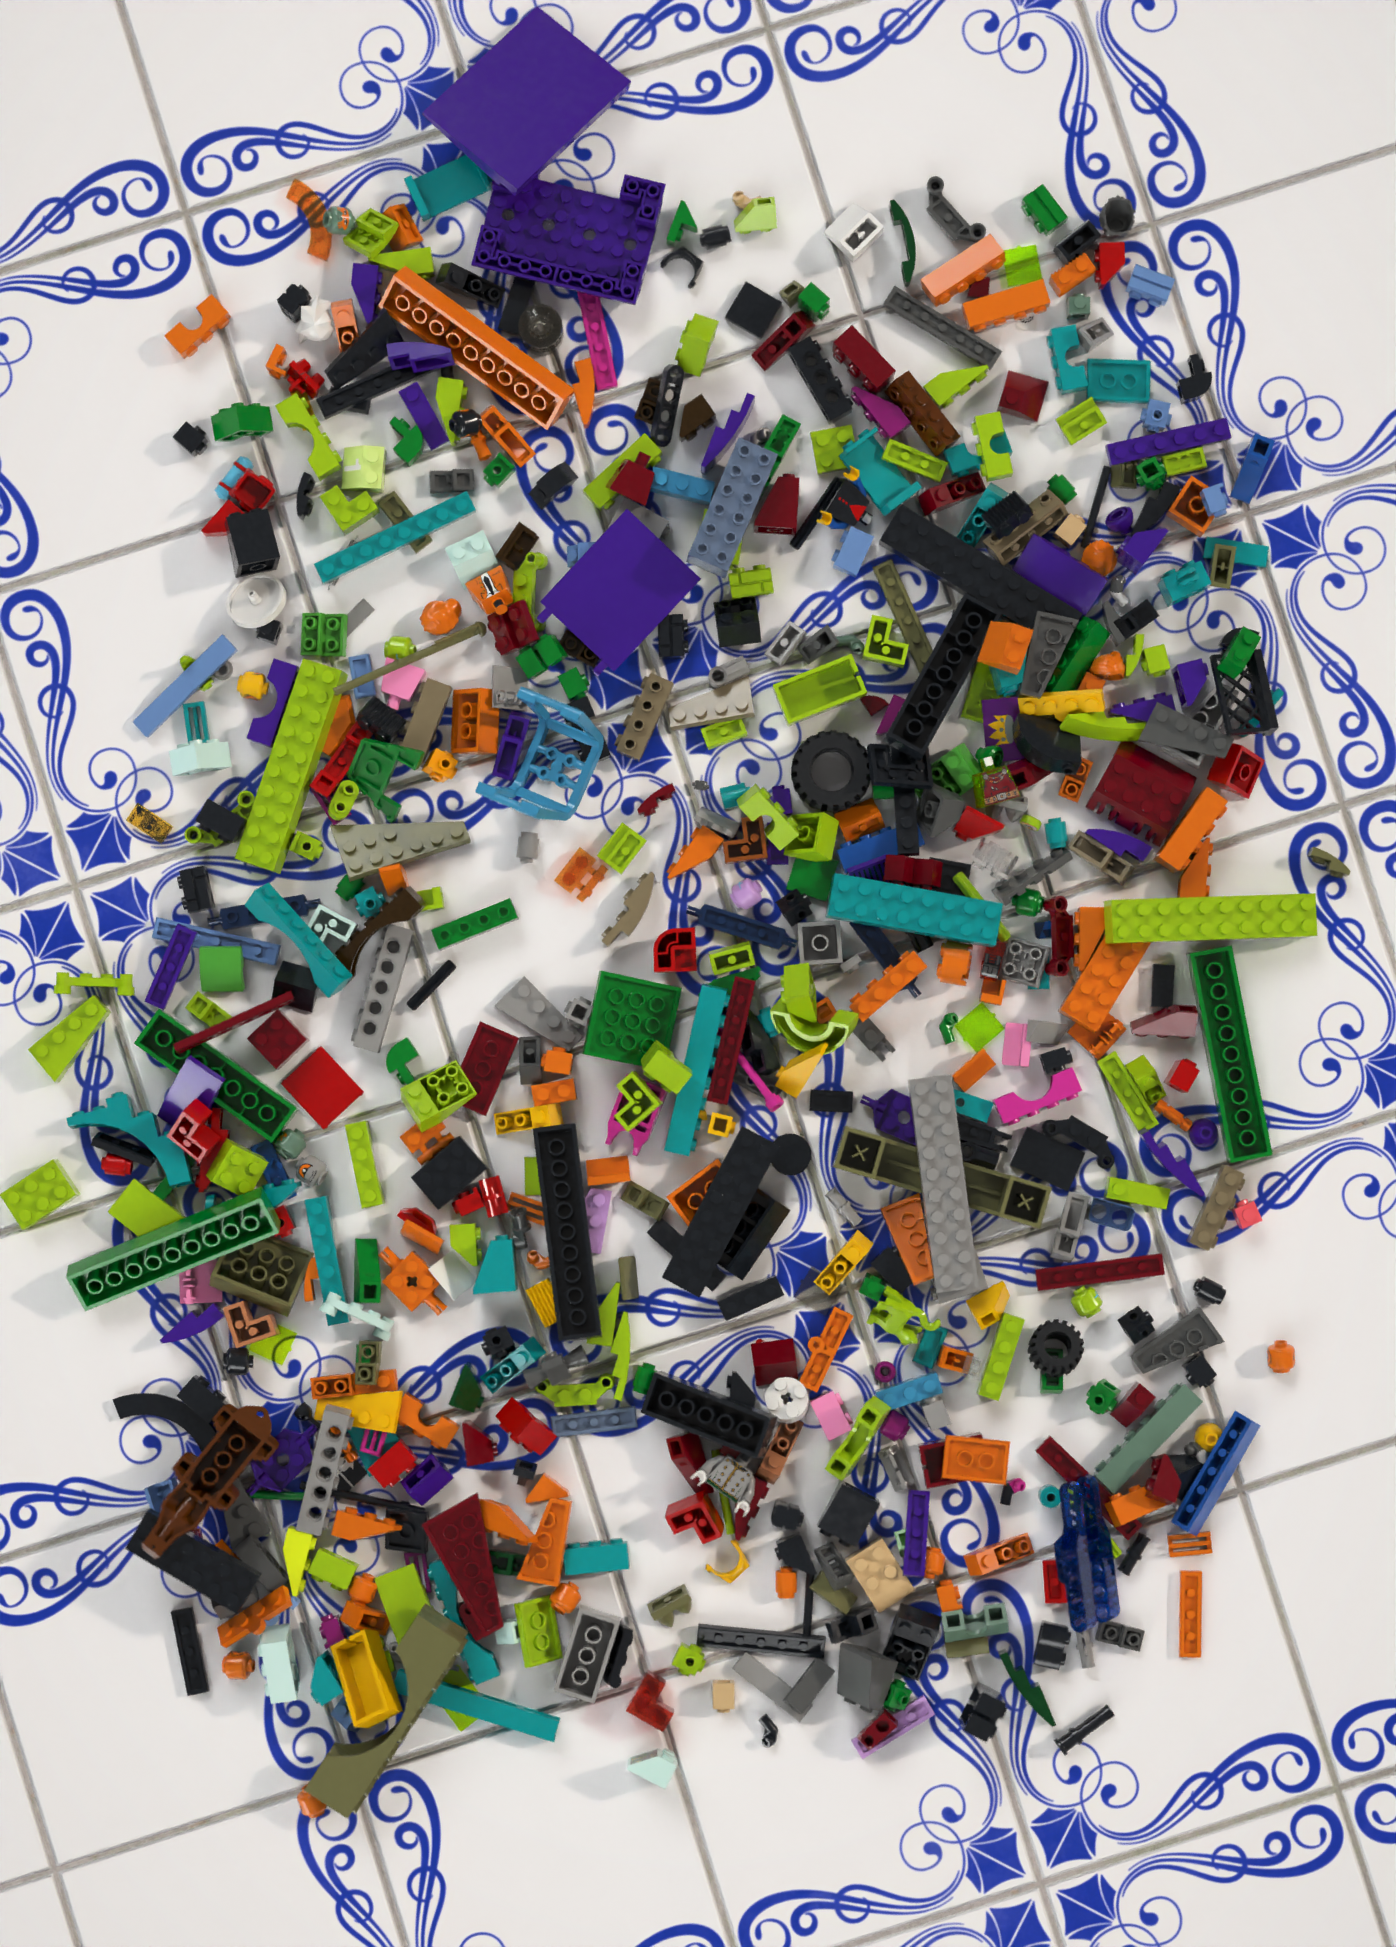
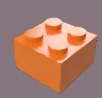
(1189, 508)

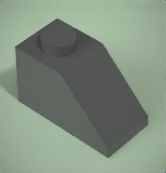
(530, 1060)

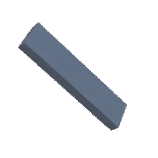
(594, 1421)

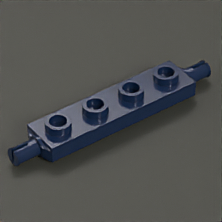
(241, 917)
(741, 926)
(882, 950)

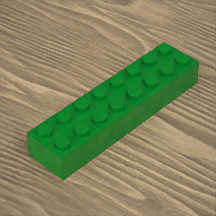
(241, 1092)

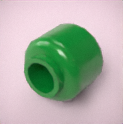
(1028, 903)

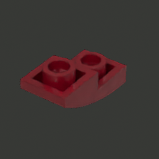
(650, 804)

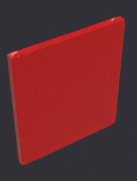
(322, 1087)

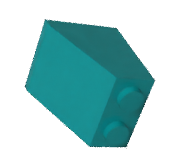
(1006, 682)
(498, 1267)

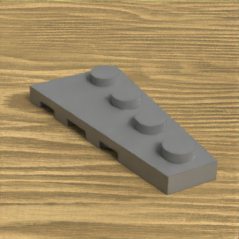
(531, 1008)

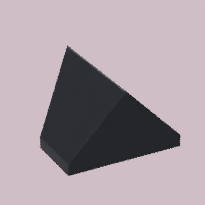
(1186, 1469)

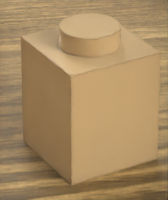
(1070, 530)
(723, 1695)

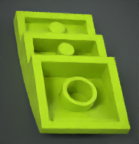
(143, 1210)
(402, 1597)

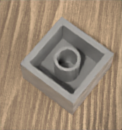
(820, 943)

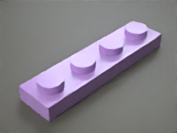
(914, 1714)

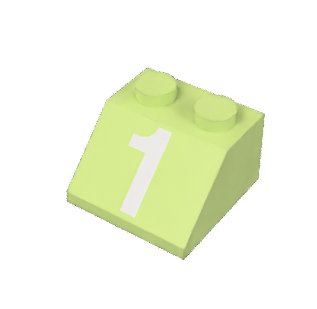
(364, 469)

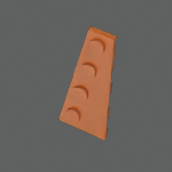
(909, 1234)
(545, 1558)

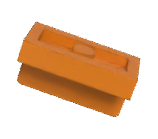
(407, 232)
(860, 820)
(973, 1070)
(608, 1170)

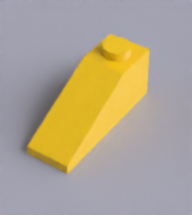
(798, 1070)

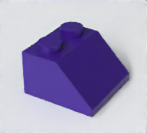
(1189, 680)

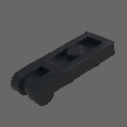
(618, 1656)

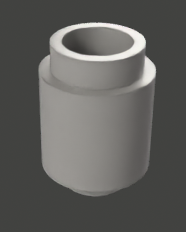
(527, 847)

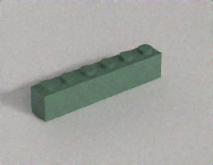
(1147, 1437)

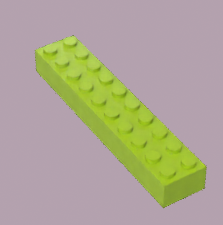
(291, 766)
(1210, 918)

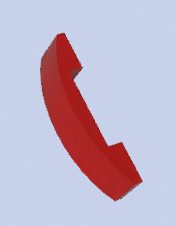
(340, 762)

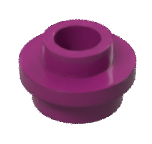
(884, 1364)

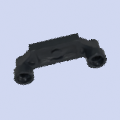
(1084, 1136)

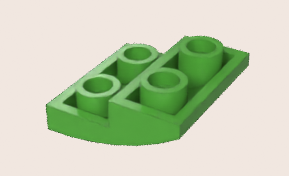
(324, 634)
(221, 968)

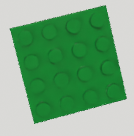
(629, 1017)

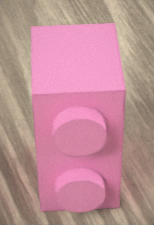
(830, 1414)

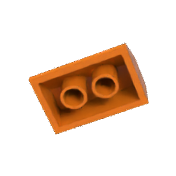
(474, 722)

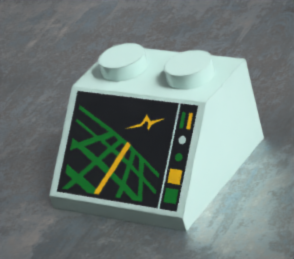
(654, 1766)

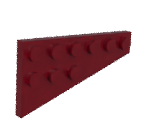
(464, 1550)

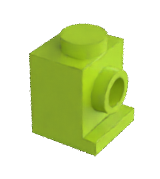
(298, 843)

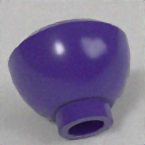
(1120, 520)
(1203, 1133)

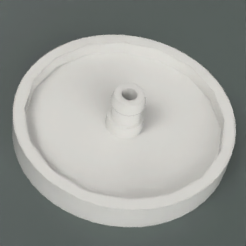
(256, 600)

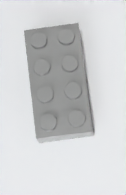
(587, 1654)

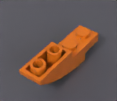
(344, 1385)

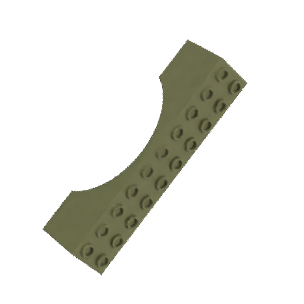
(898, 1165)
(353, 1769)

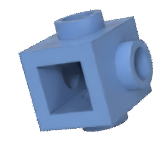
(1158, 409)

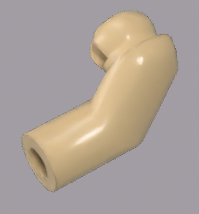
(741, 200)

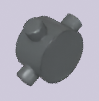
(700, 785)

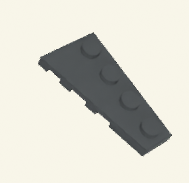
(1045, 650)
(1179, 731)
(1033, 875)
(1182, 1339)

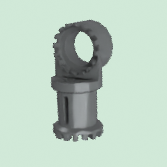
(520, 1227)

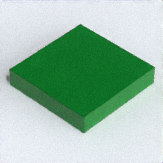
(812, 877)

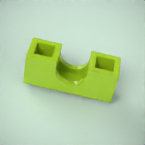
(994, 465)
(756, 803)

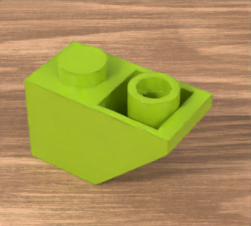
(757, 215)
(1146, 1079)
(464, 1241)

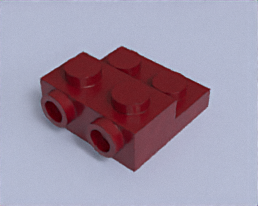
(513, 628)

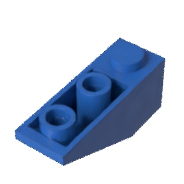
(1252, 468)

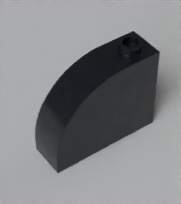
(1046, 745)

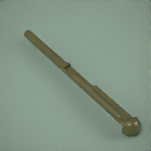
(443, 643)

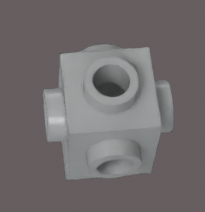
(572, 1008)

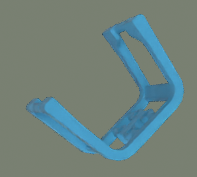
(550, 809)

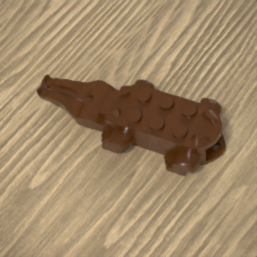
(210, 1477)

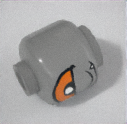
(311, 1170)

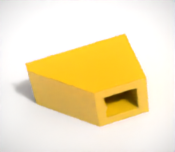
(989, 1305)

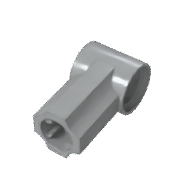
(730, 671)

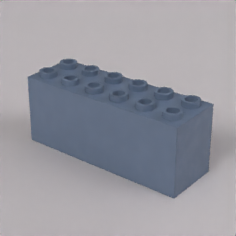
(731, 507)

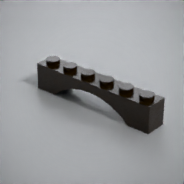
(402, 908)

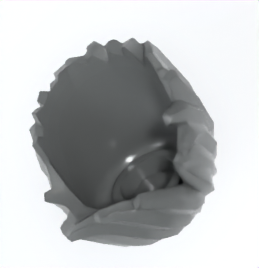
(1117, 217)

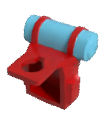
(245, 486)

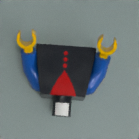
(846, 503)

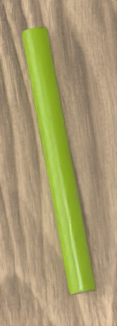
(725, 1505)

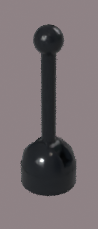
(304, 1413)

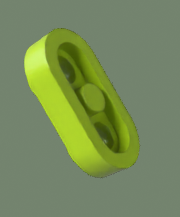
(343, 799)

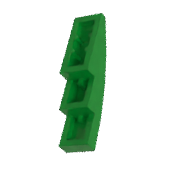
(780, 442)

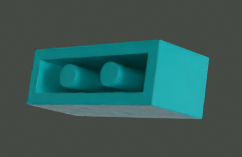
(596, 1557)

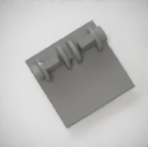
(505, 686)

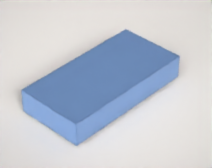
(360, 666)

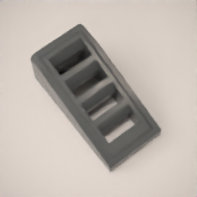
(844, 1570)

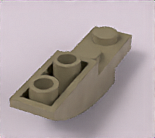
(637, 903)

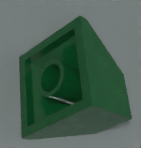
(467, 1391)

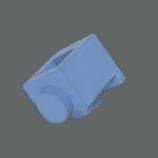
(1214, 500)

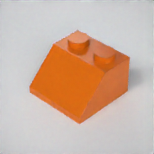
(1005, 646)

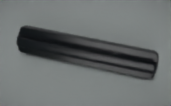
(431, 985)

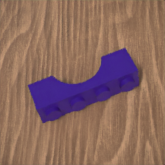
(265, 729)

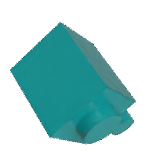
(731, 794)

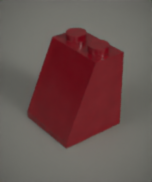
(780, 508)

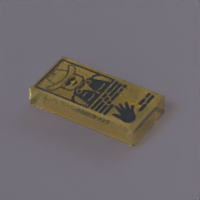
(149, 823)

